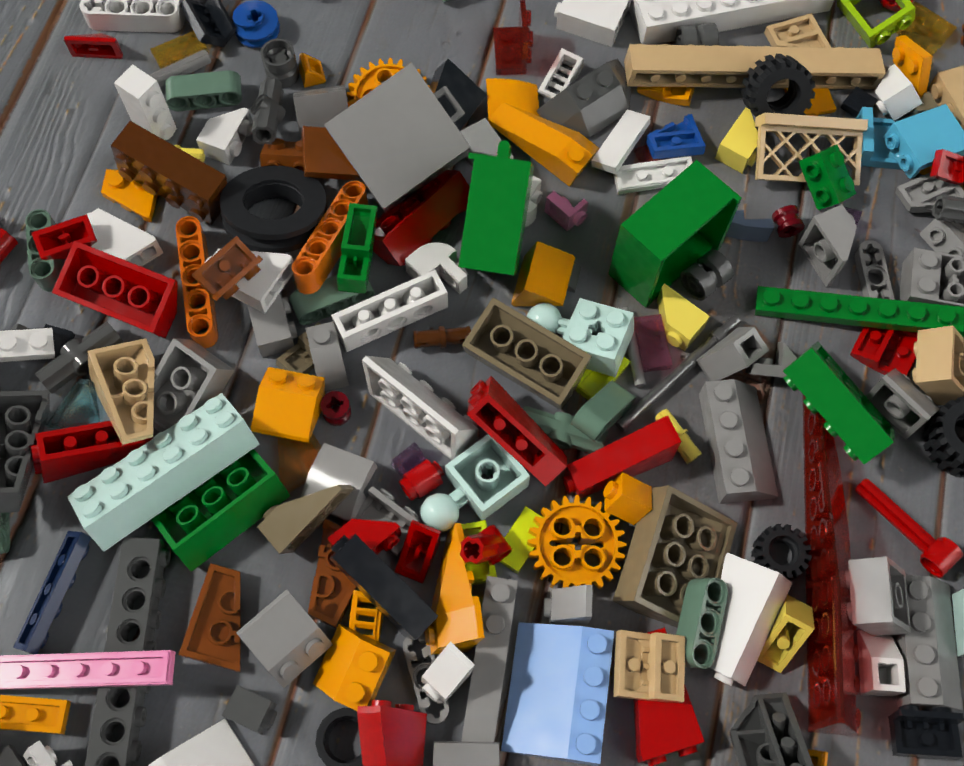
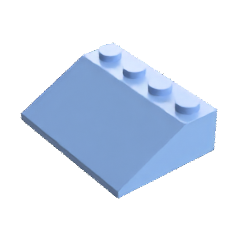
(558, 692)

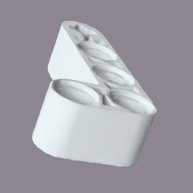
(133, 15)

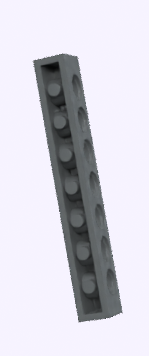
(123, 618)

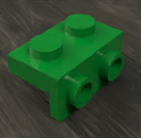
(827, 177)

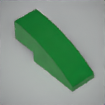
(357, 248)

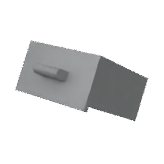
(399, 136)

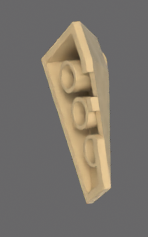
(125, 387)

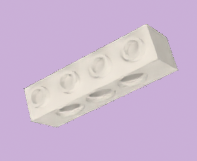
(390, 310)

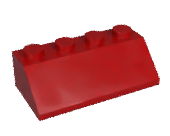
(420, 217)
(118, 289)

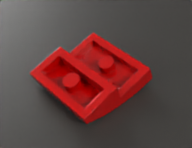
(886, 350)

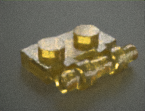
(928, 29)

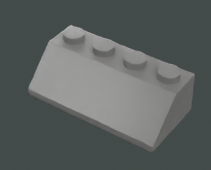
(737, 442)
(930, 648)

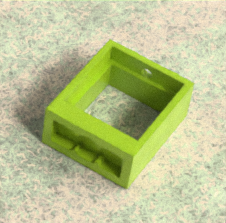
(883, 31)

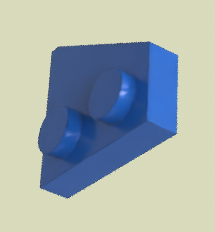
(676, 140)

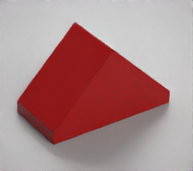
(57, 240)

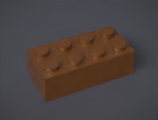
(169, 172)

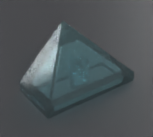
(77, 408)

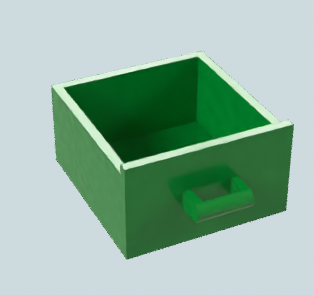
(496, 212)
(672, 232)

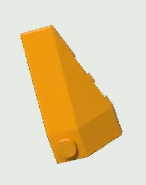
(550, 144)
(457, 610)

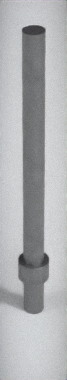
(668, 382)

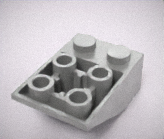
(932, 278)

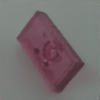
(652, 343)

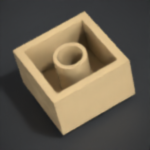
(940, 363)

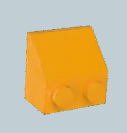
(288, 404)
(353, 668)

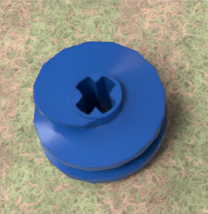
(255, 23)

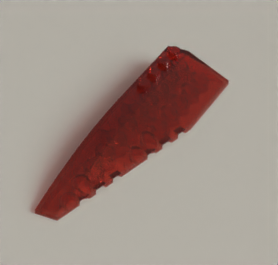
(831, 644)

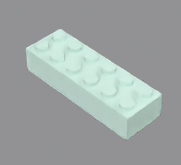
(162, 471)

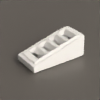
(569, 59)

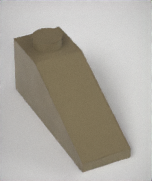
(293, 522)

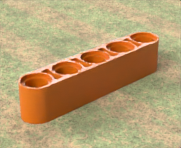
(325, 242)
(195, 294)

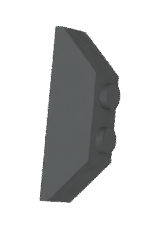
(591, 101)
(769, 734)

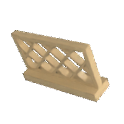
(806, 125)

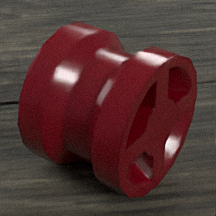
(788, 221)
(338, 414)

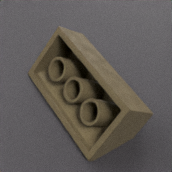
(527, 353)

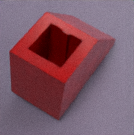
(375, 534)

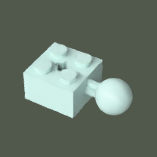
(592, 328)
(481, 494)

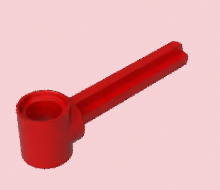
(937, 554)

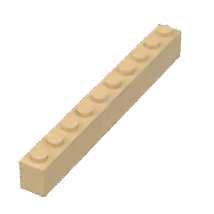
(728, 65)

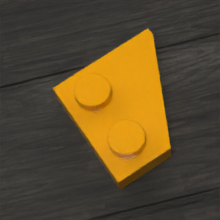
(913, 62)
(128, 194)

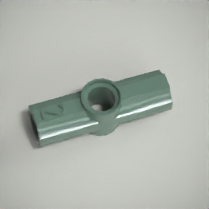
(561, 431)

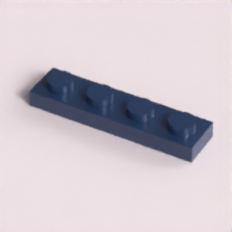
(49, 600)

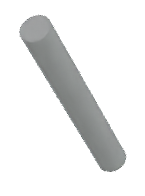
(634, 357)

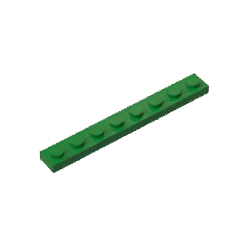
(856, 310)

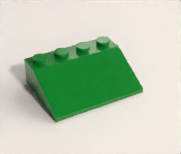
(839, 403)
(220, 509)

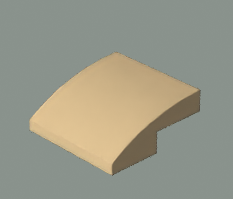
(649, 666)

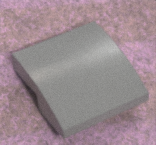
(337, 467)

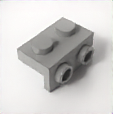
(945, 237)
(381, 507)

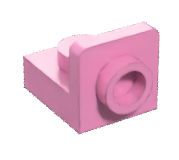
(563, 213)

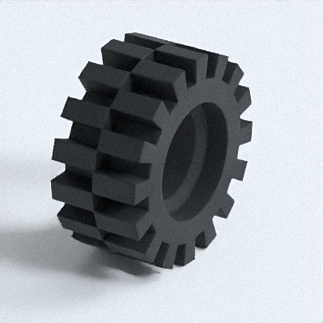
(789, 537)

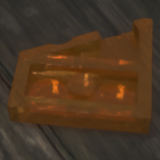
(296, 461)

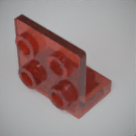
(512, 45)

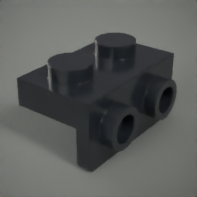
(209, 21)
(926, 733)

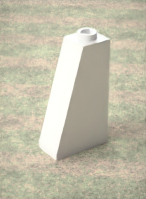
(749, 615)

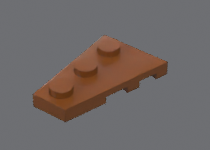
(331, 587)
(216, 620)

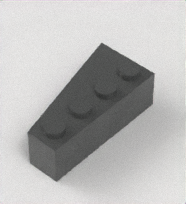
(20, 418)

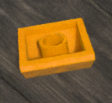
(543, 276)

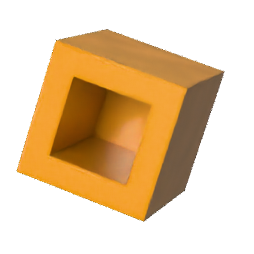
(627, 498)

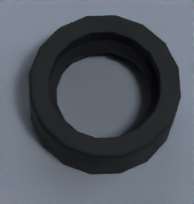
(322, 737)

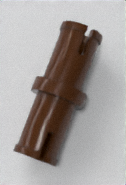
(440, 337)

